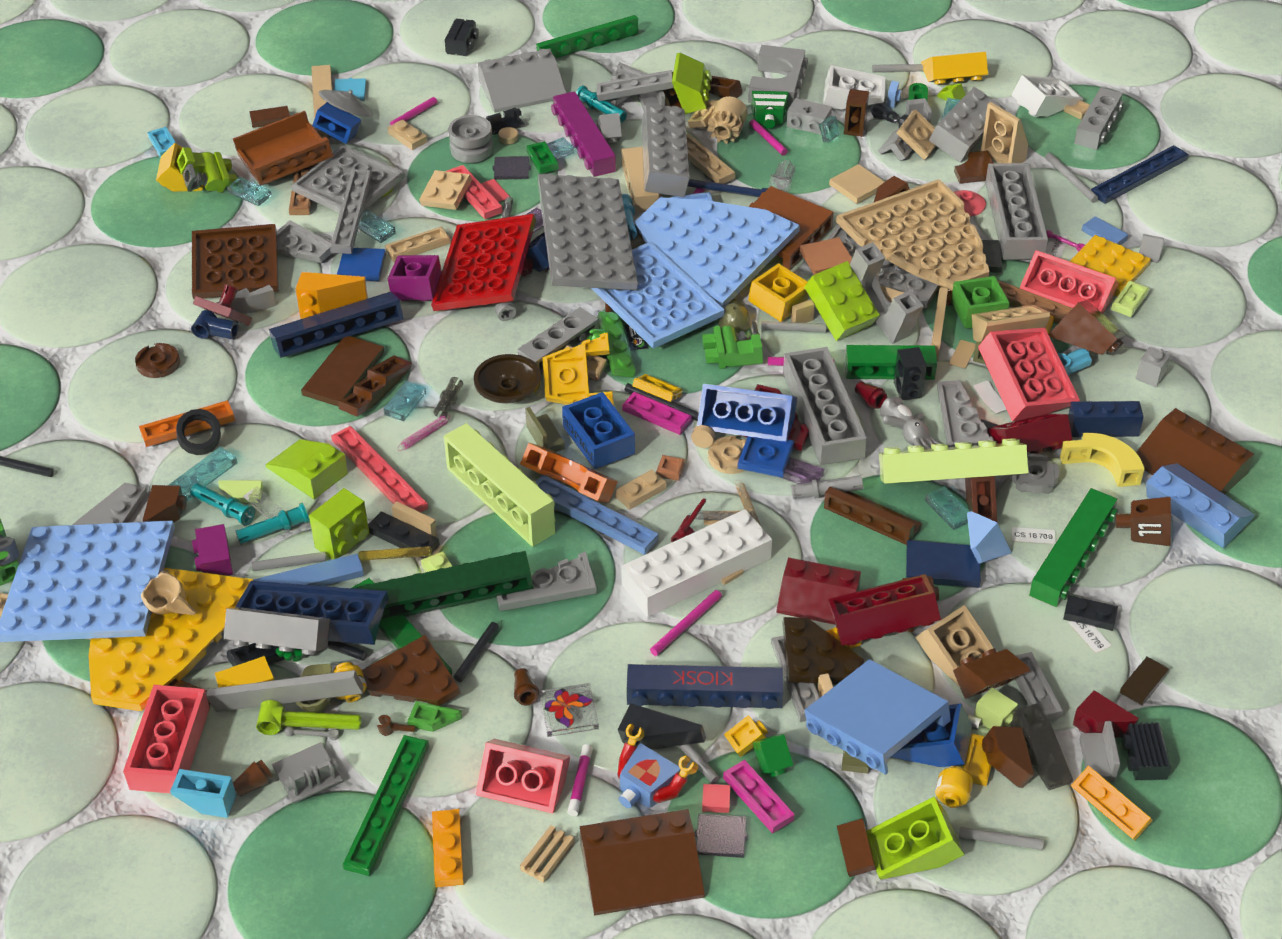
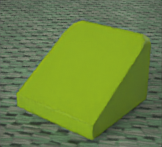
(952, 91)

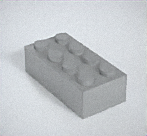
(963, 126)

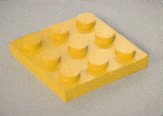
(1112, 260)

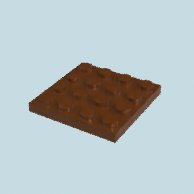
(234, 257)

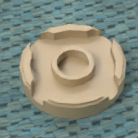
(725, 454)

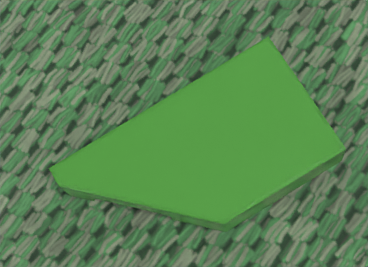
(432, 717)

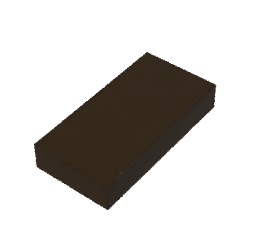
(1144, 680)

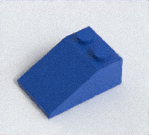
(939, 744)

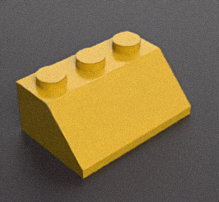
(955, 67)

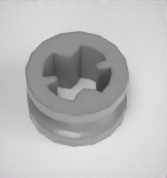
(505, 315)

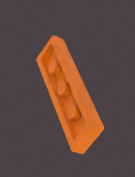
(165, 429)

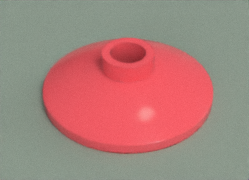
(973, 202)

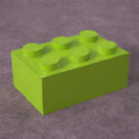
(841, 300)

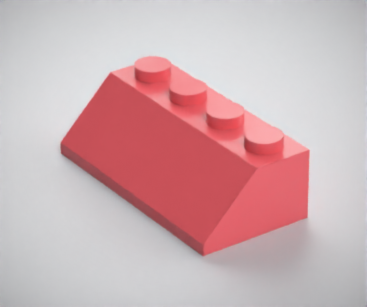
(1068, 282)

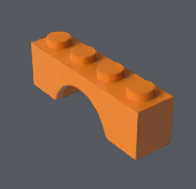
(569, 472)

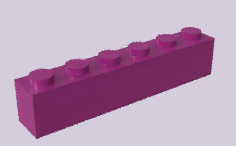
(584, 134)

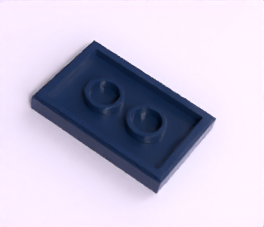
(944, 562)

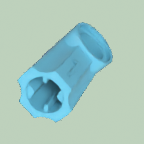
(1075, 360)

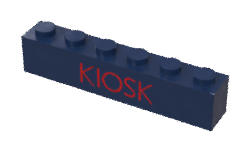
(705, 686)

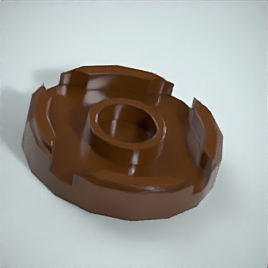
(157, 360)

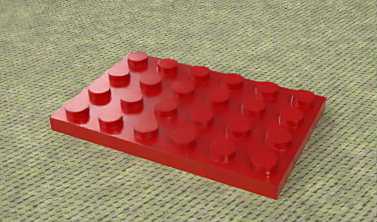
(484, 262)

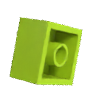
(339, 524)

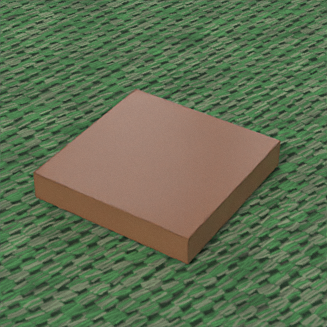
(824, 254)

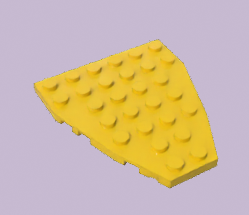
(174, 643)

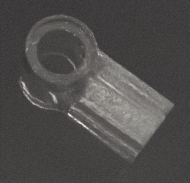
(783, 176)

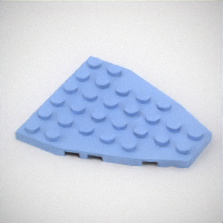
(715, 241)

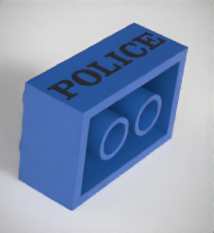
(598, 430)

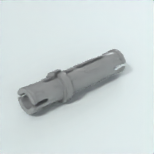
(819, 488)

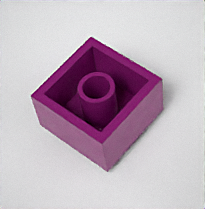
(415, 277)

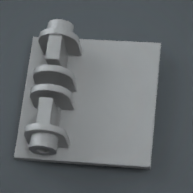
(307, 772)

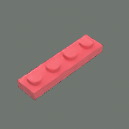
(478, 196)

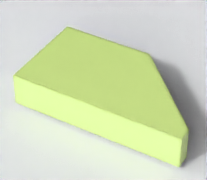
(239, 488)

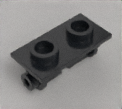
(510, 119)

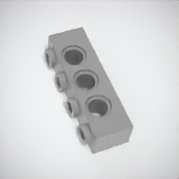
(1099, 118)
(568, 331)

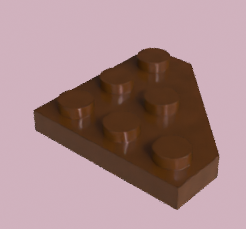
(412, 675)

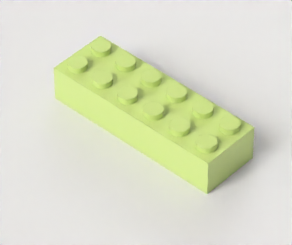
(953, 462)
(500, 484)

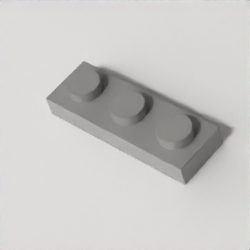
(1037, 689)

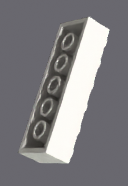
(696, 562)

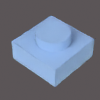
(894, 94)

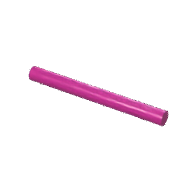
(685, 623)

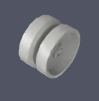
(470, 138)

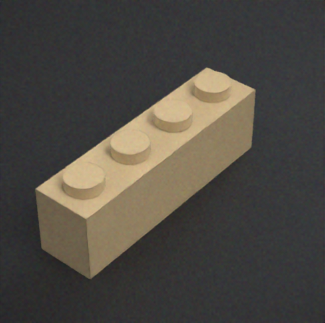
(634, 174)

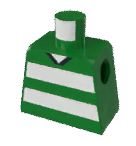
(769, 107)

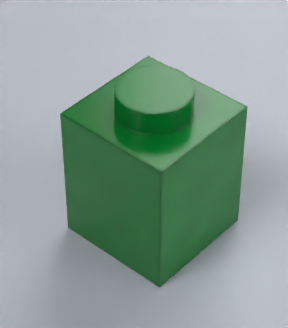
(773, 754)

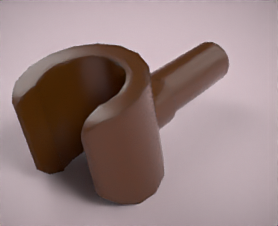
(387, 727)

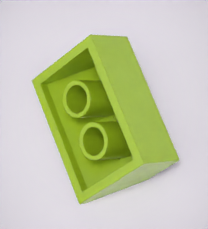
(691, 83)

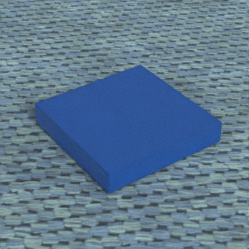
(363, 263)
(765, 456)

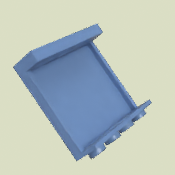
(874, 714)

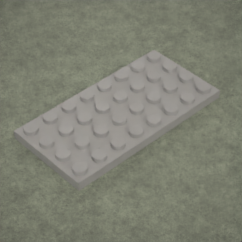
(586, 232)

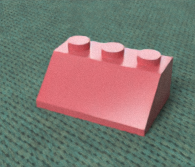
(522, 775)

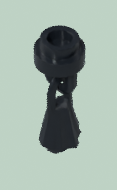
(880, 111)

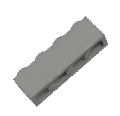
(276, 629)

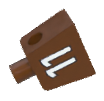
(1148, 521)

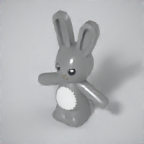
(913, 427)

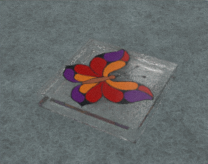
(568, 710)

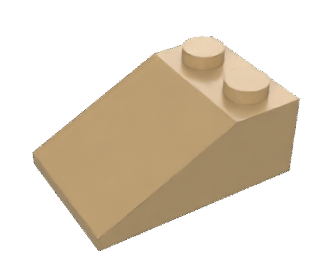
(1004, 136)
(954, 640)

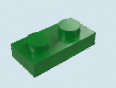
(542, 157)

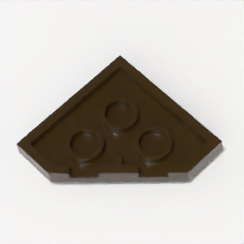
(815, 652)

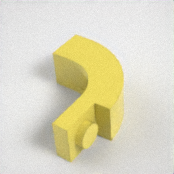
(1108, 452)

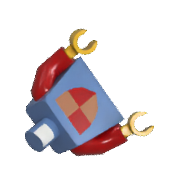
(647, 775)

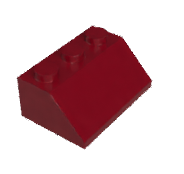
(1035, 432)
(809, 586)

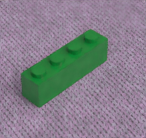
(880, 361)

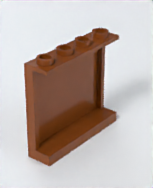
(282, 148)
(811, 218)

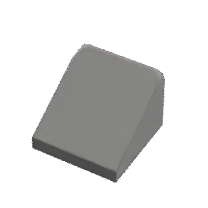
(1151, 247)

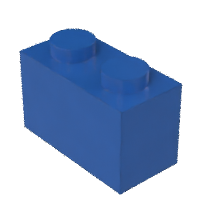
(336, 122)

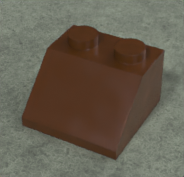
(990, 671)

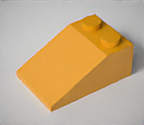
(325, 292)

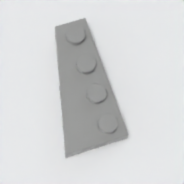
(958, 415)
(558, 583)

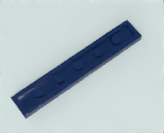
(1139, 174)

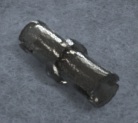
(448, 397)

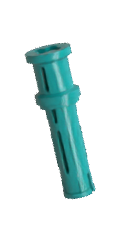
(590, 98)
(229, 506)
(283, 520)

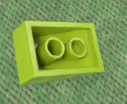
(310, 466)
(914, 841)

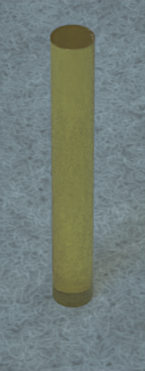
(395, 553)

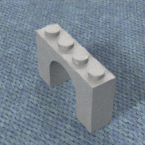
(784, 61)
(900, 315)

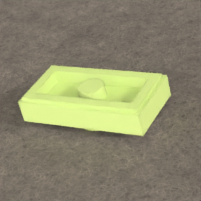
(1130, 298)

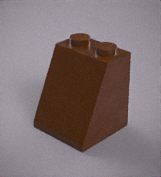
(1088, 330)

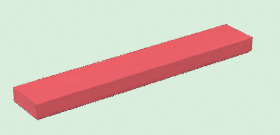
(377, 469)

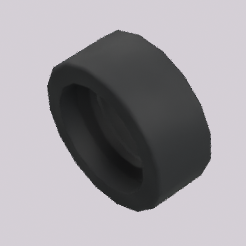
(194, 415)

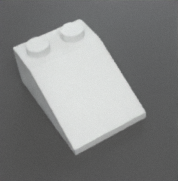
(841, 80)
(1044, 95)

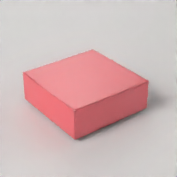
(716, 798)

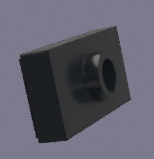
(247, 653)

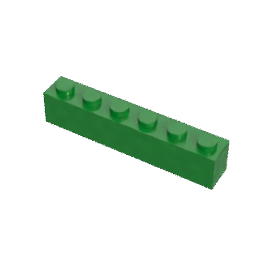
(1073, 548)

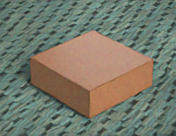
(670, 467)

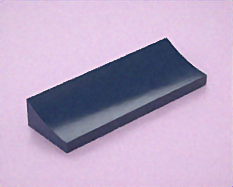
(351, 611)

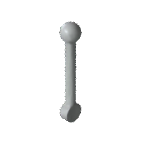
(333, 734)

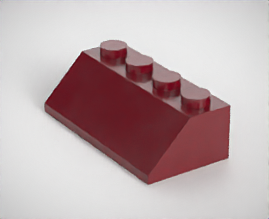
(884, 610)

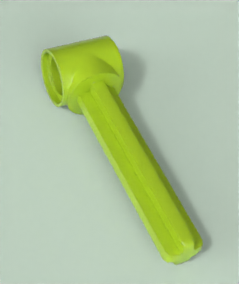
(273, 718)

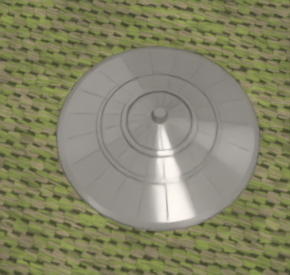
(346, 101)

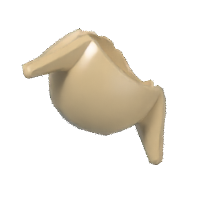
(166, 595)

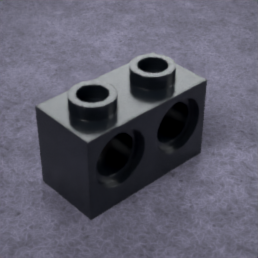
(909, 373)

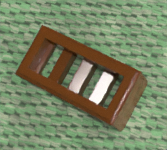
(725, 87)

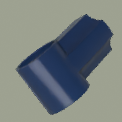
(209, 324)

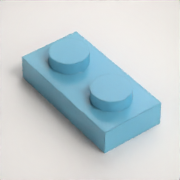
(161, 140)

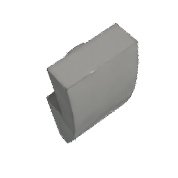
(254, 301)

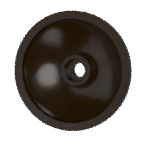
(507, 378)

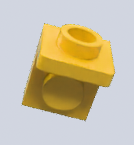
(745, 733)

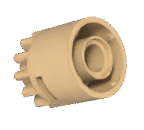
(727, 119)

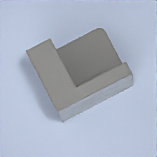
(921, 106)

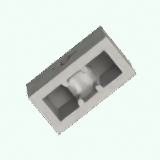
(807, 115)

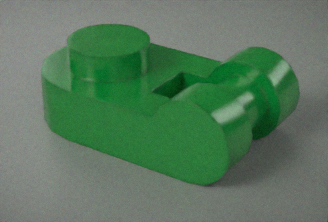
(918, 91)

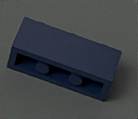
(1106, 418)

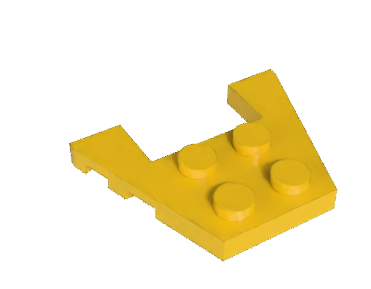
(568, 374)

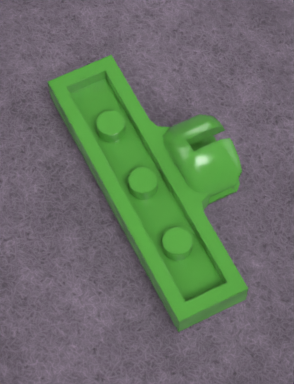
(620, 356)

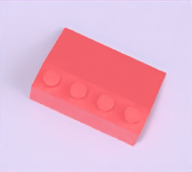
(1027, 372)

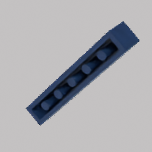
(336, 324)

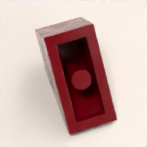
(1097, 709)

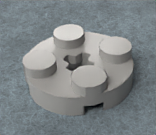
(1041, 483)

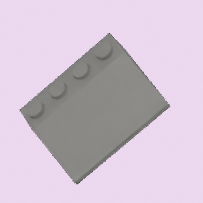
(520, 80)

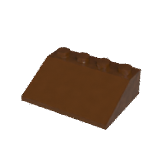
(1197, 449)
(641, 862)

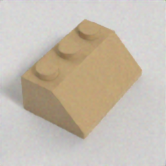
(1008, 319)

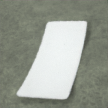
(990, 397)

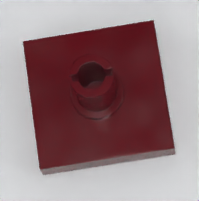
(224, 307)

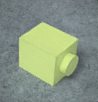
(995, 709)

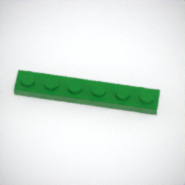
(591, 37)

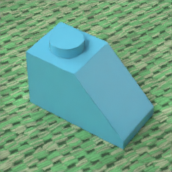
(205, 792)

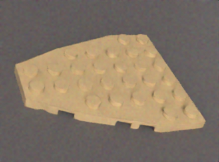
(921, 233)

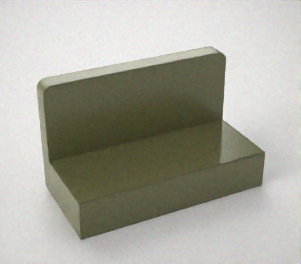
(544, 431)

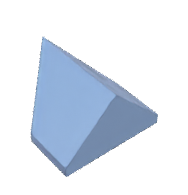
(986, 538)

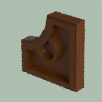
(974, 168)

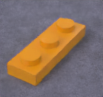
(1111, 803)
(447, 848)

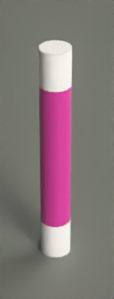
(580, 779)

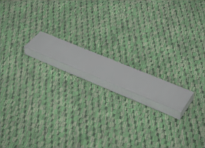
(351, 211)
(285, 690)

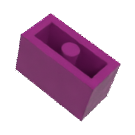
(213, 550)

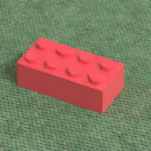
(166, 737)

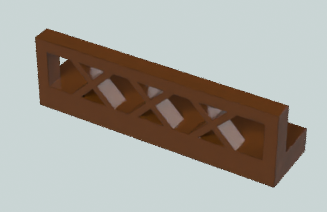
(871, 515)

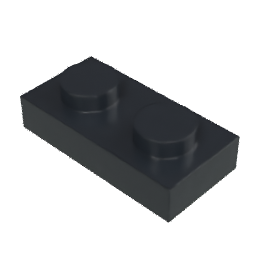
(1090, 612)

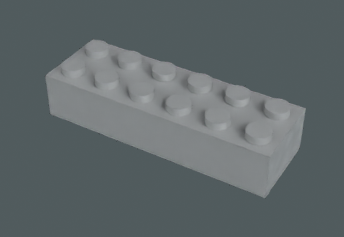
(665, 150)
(1015, 210)
(824, 406)

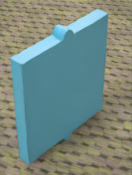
(356, 85)

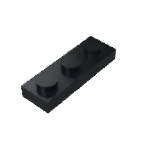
(400, 533)

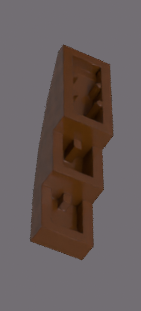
(376, 385)

